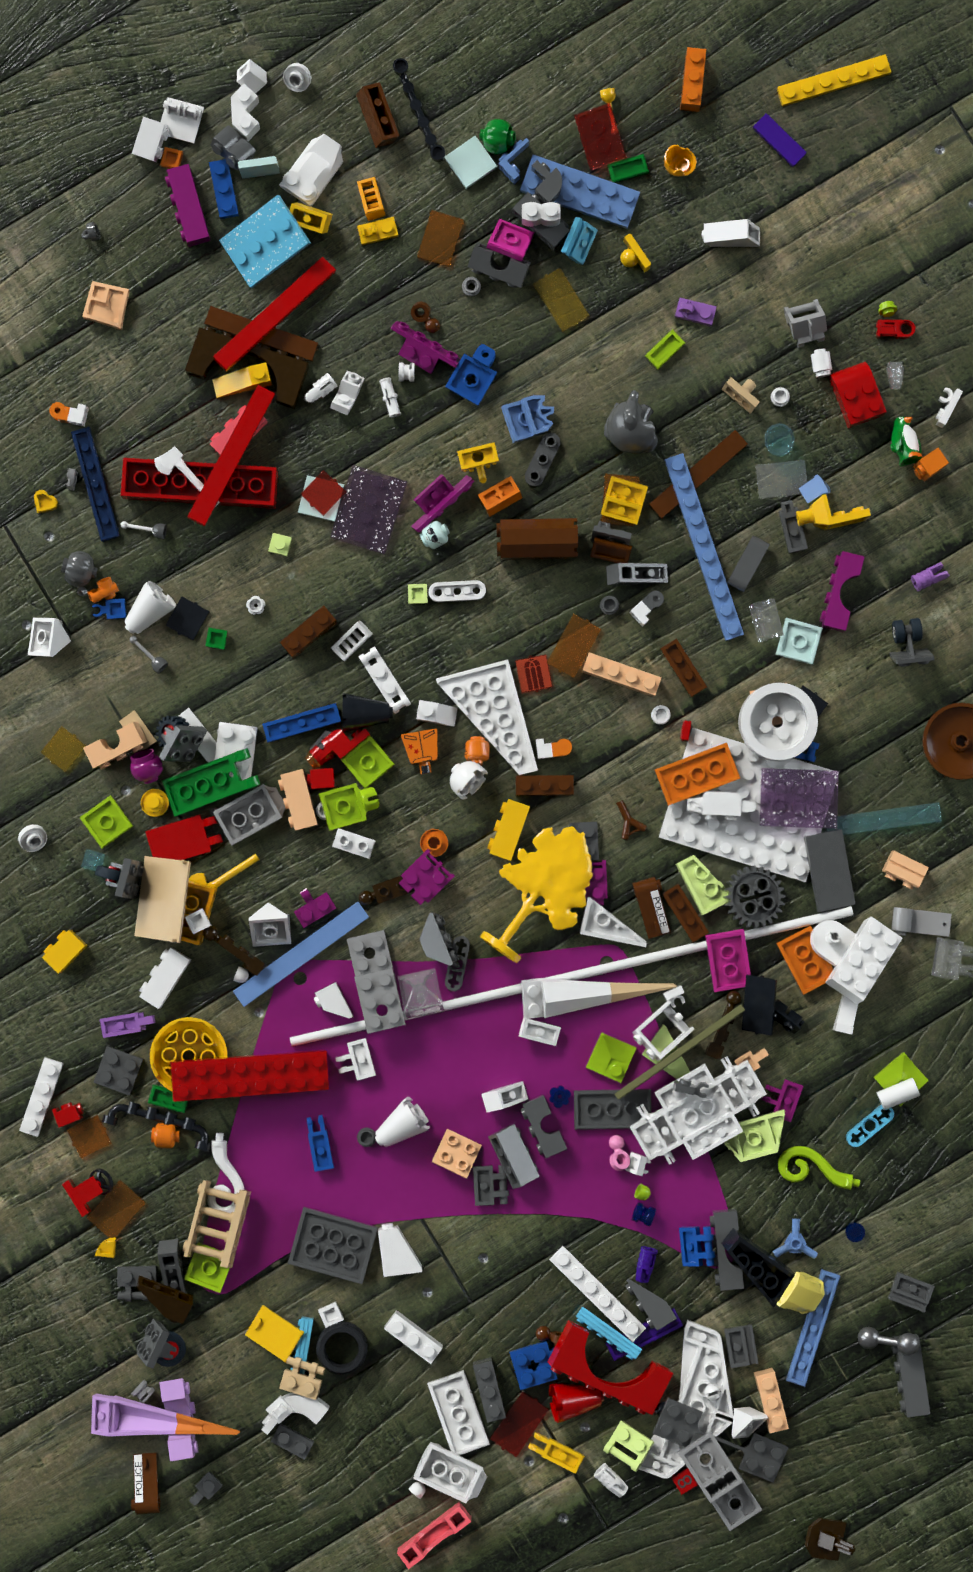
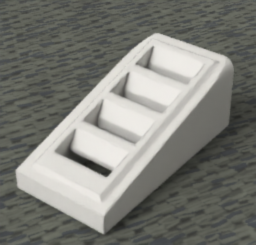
(352, 630)

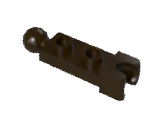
(383, 891)
(250, 962)
(715, 1048)

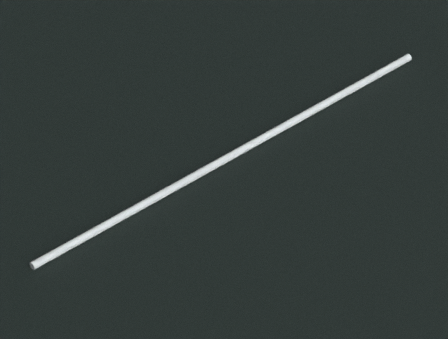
(588, 972)

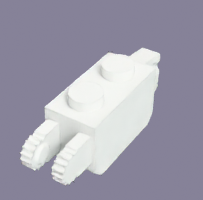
(720, 804)

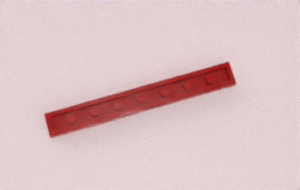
(274, 314)
(231, 455)

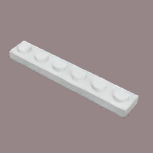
(597, 1293)

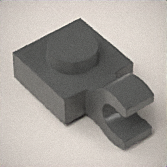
(686, 1087)
(206, 1487)

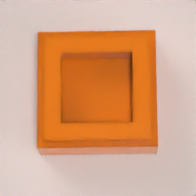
(171, 158)

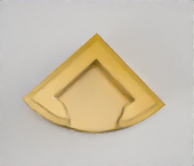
(107, 1248)

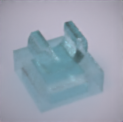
(92, 859)

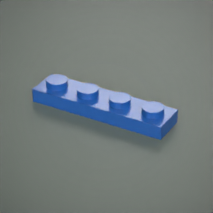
(301, 722)

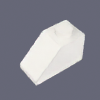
(436, 713)
(333, 1001)
(504, 1096)

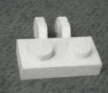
(360, 1059)

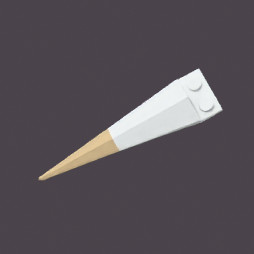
(555, 997)

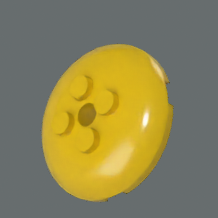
(181, 1036)

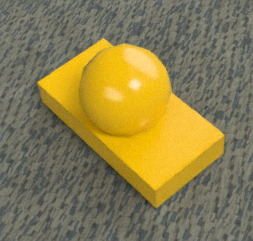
(634, 254)

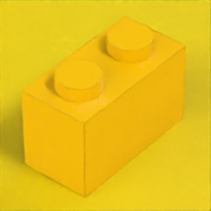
(311, 217)
(64, 950)

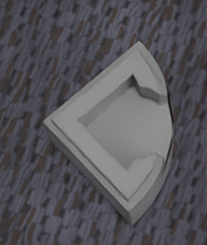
(72, 474)

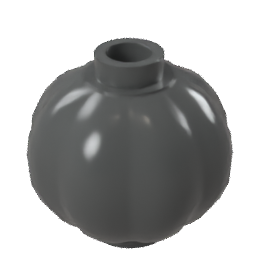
(79, 569)

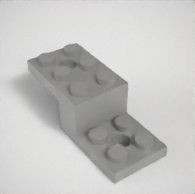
(375, 981)
(720, 1480)

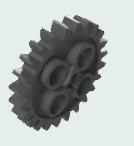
(749, 879)

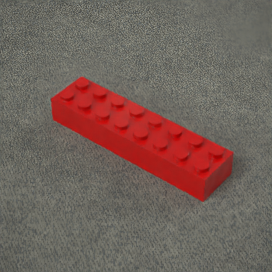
(246, 488)
(249, 1075)

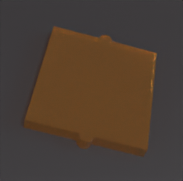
(89, 1136)

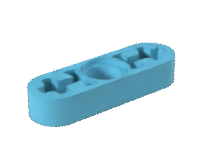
(862, 1139)

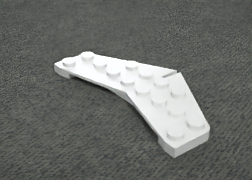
(701, 1365)

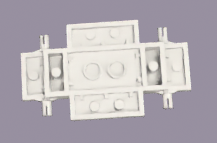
(697, 1120)

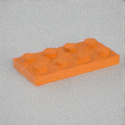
(697, 774)

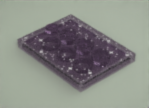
(368, 509)
(798, 798)

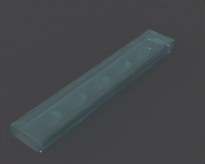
(889, 818)

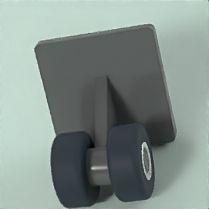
(909, 633)

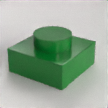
(216, 638)

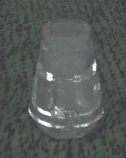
(895, 374)

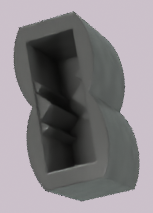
(232, 147)

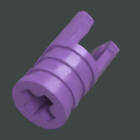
(927, 577)

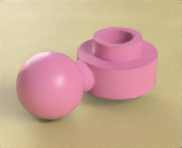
(616, 1143)

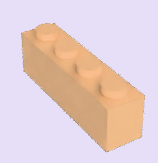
(621, 674)

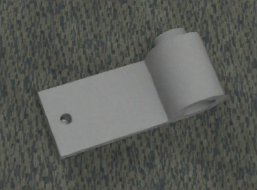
(920, 922)

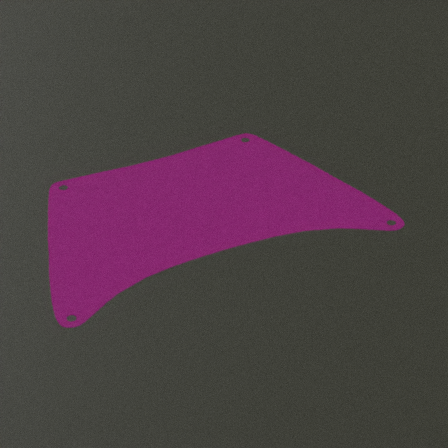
(445, 1067)

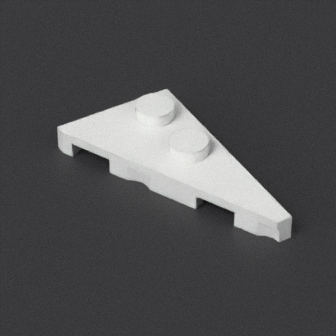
(604, 925)

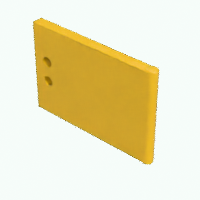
(274, 1333)

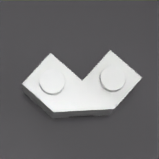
(242, 103)

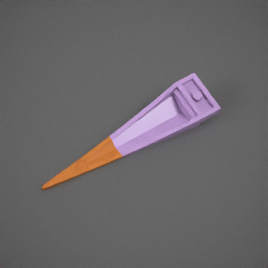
(127, 1417)

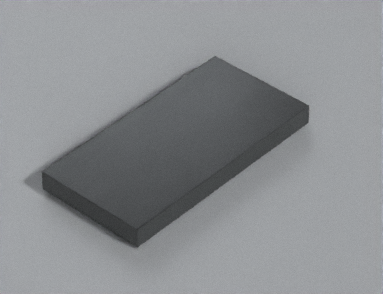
(829, 870)
(604, 1111)

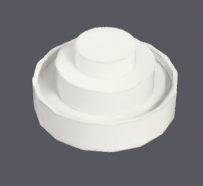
(297, 77)
(32, 838)

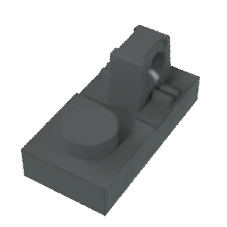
(603, 531)

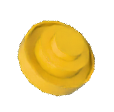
(154, 802)

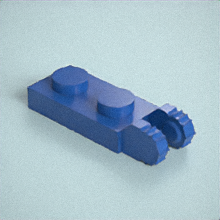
(320, 1146)

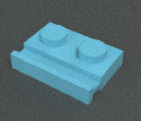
(579, 240)

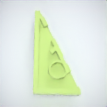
(661, 1041)

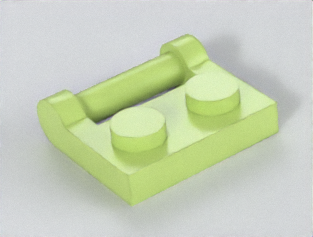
(632, 1440)

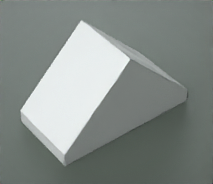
(746, 1421)

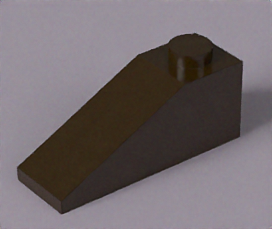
(169, 1301)

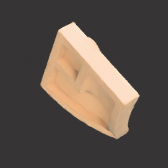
(106, 304)

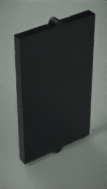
(759, 1004)

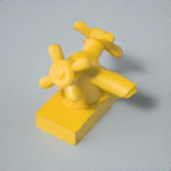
(477, 458)

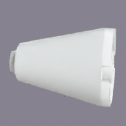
(148, 608)
(402, 1124)

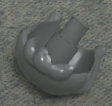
(629, 426)

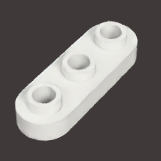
(448, 591)

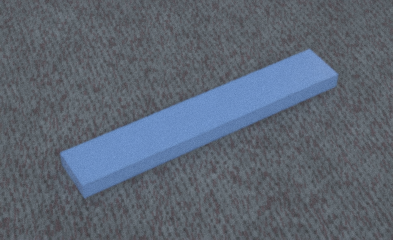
(812, 1332)

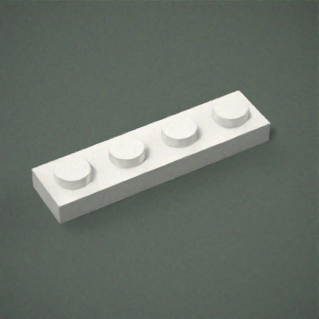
(41, 1096)

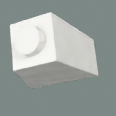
(731, 234)
(396, 1252)

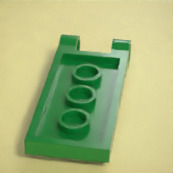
(208, 783)

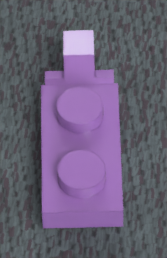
(125, 1024)

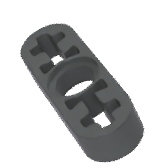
(464, 959)

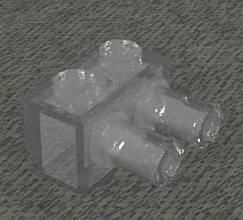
(948, 959)

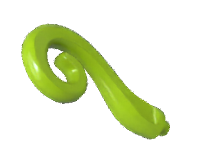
(838, 1178)

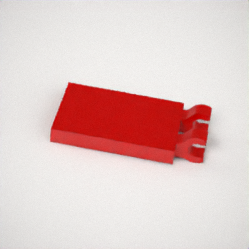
(182, 838)

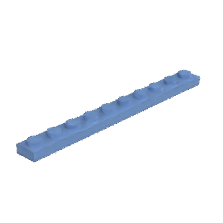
(704, 547)

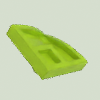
(611, 1057)
(900, 1070)

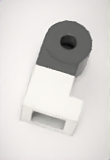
(644, 607)

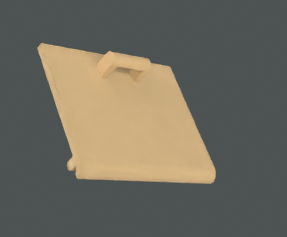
(162, 899)

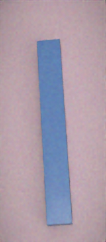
(301, 954)

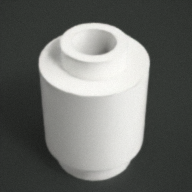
(821, 363)

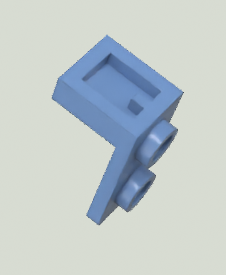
(512, 171)

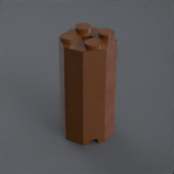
(537, 538)

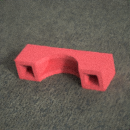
(442, 1527)

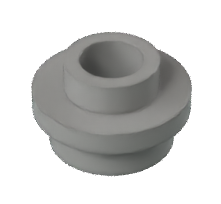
(471, 280)

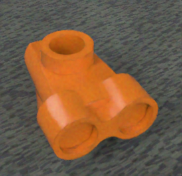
(106, 589)

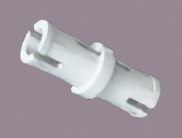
(390, 397)

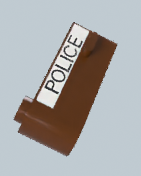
(651, 906)
(146, 1493)

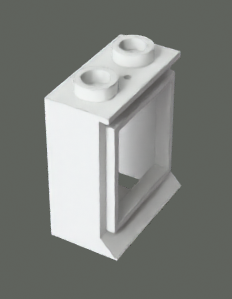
(676, 1019)

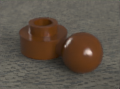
(431, 324)
(543, 1334)

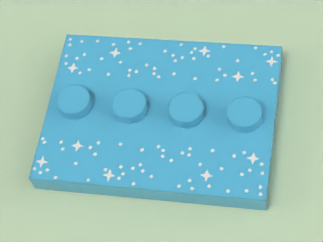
(265, 241)

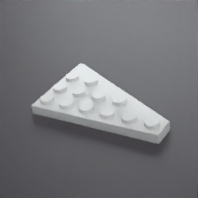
(493, 706)

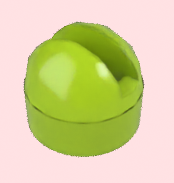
(642, 1192)

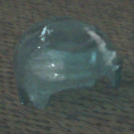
(779, 439)

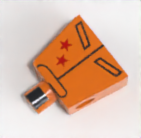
(422, 748)

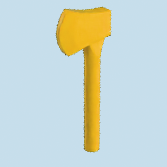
(200, 877)

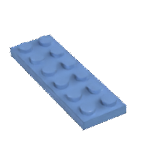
(587, 193)

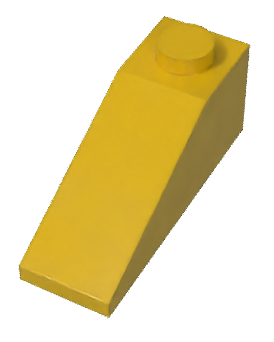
(242, 380)

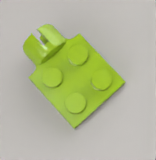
(347, 805)

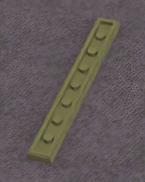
(679, 1052)

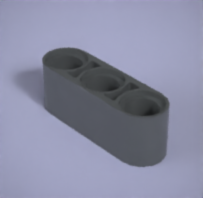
(748, 563)

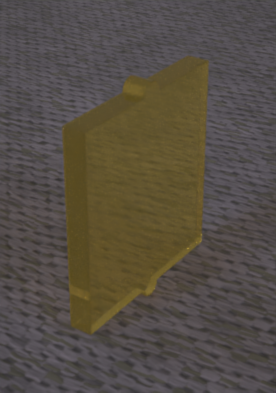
(63, 749)

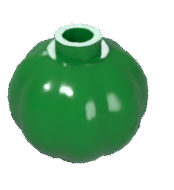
(497, 136)

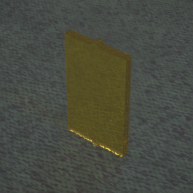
(561, 299)

